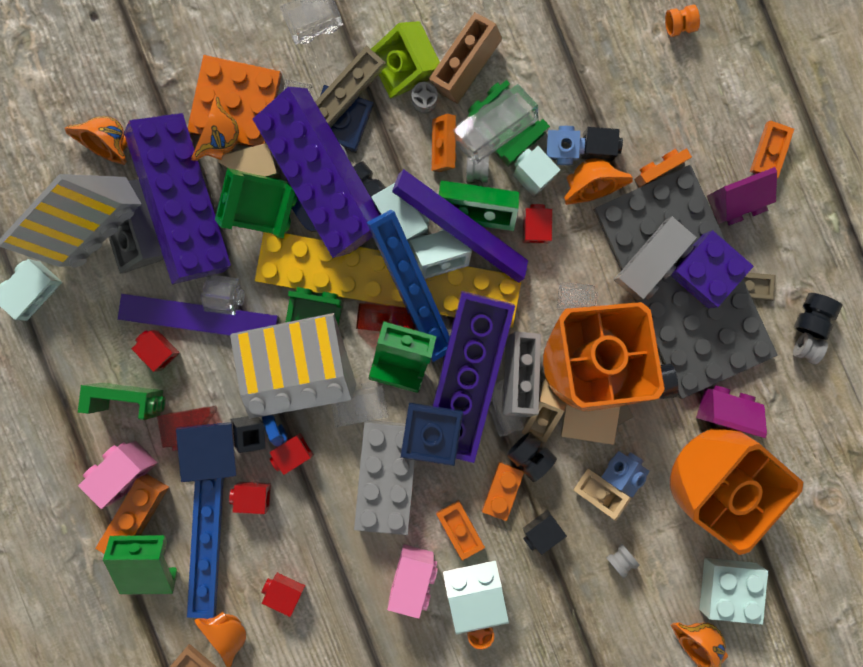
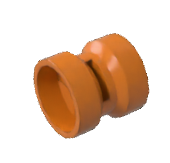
(682, 20)
(481, 638)

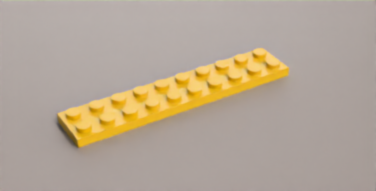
(365, 277)

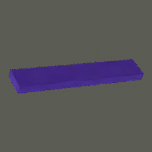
(460, 225)
(189, 316)

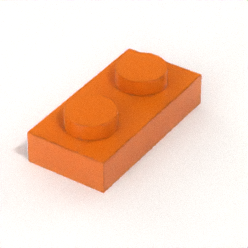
(443, 143)
(772, 148)
(671, 161)
(502, 491)
(460, 530)

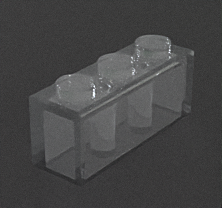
(496, 124)

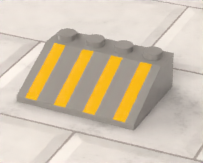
(72, 219)
(292, 366)

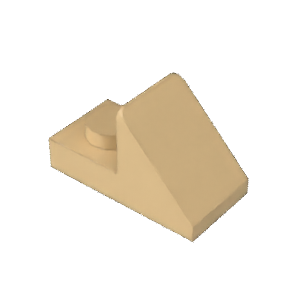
(602, 494)

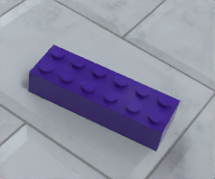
(317, 170)
(176, 197)
(473, 365)

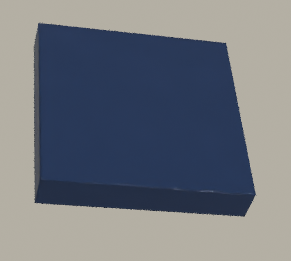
(352, 123)
(431, 434)
(206, 452)

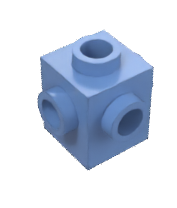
(570, 136)
(626, 473)

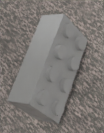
(384, 480)

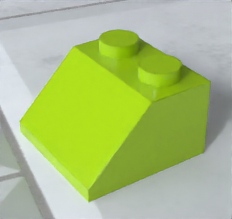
(407, 56)

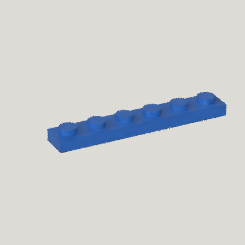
(409, 279)
(205, 548)

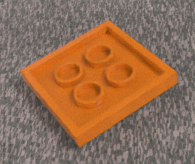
(242, 92)

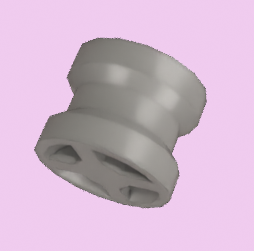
(424, 91)
(477, 171)
(810, 348)
(623, 561)

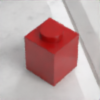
(537, 224)
(154, 350)
(290, 454)
(250, 497)
(282, 594)

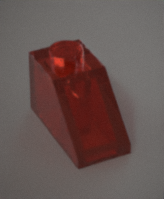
(371, 317)
(169, 422)

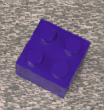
(711, 270)

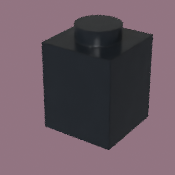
(602, 143)
(248, 434)
(543, 533)

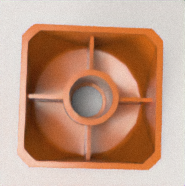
(625, 353)
(732, 486)

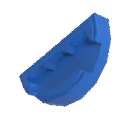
(275, 433)

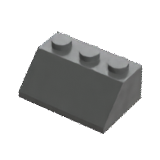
(136, 240)

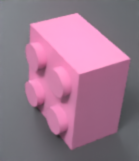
(116, 474)
(410, 584)

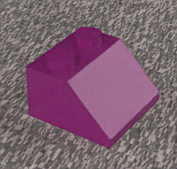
(744, 196)
(733, 411)

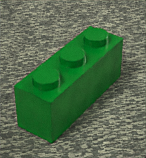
(484, 205)

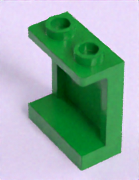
(515, 147)
(255, 203)
(304, 305)
(401, 357)
(98, 395)
(139, 565)

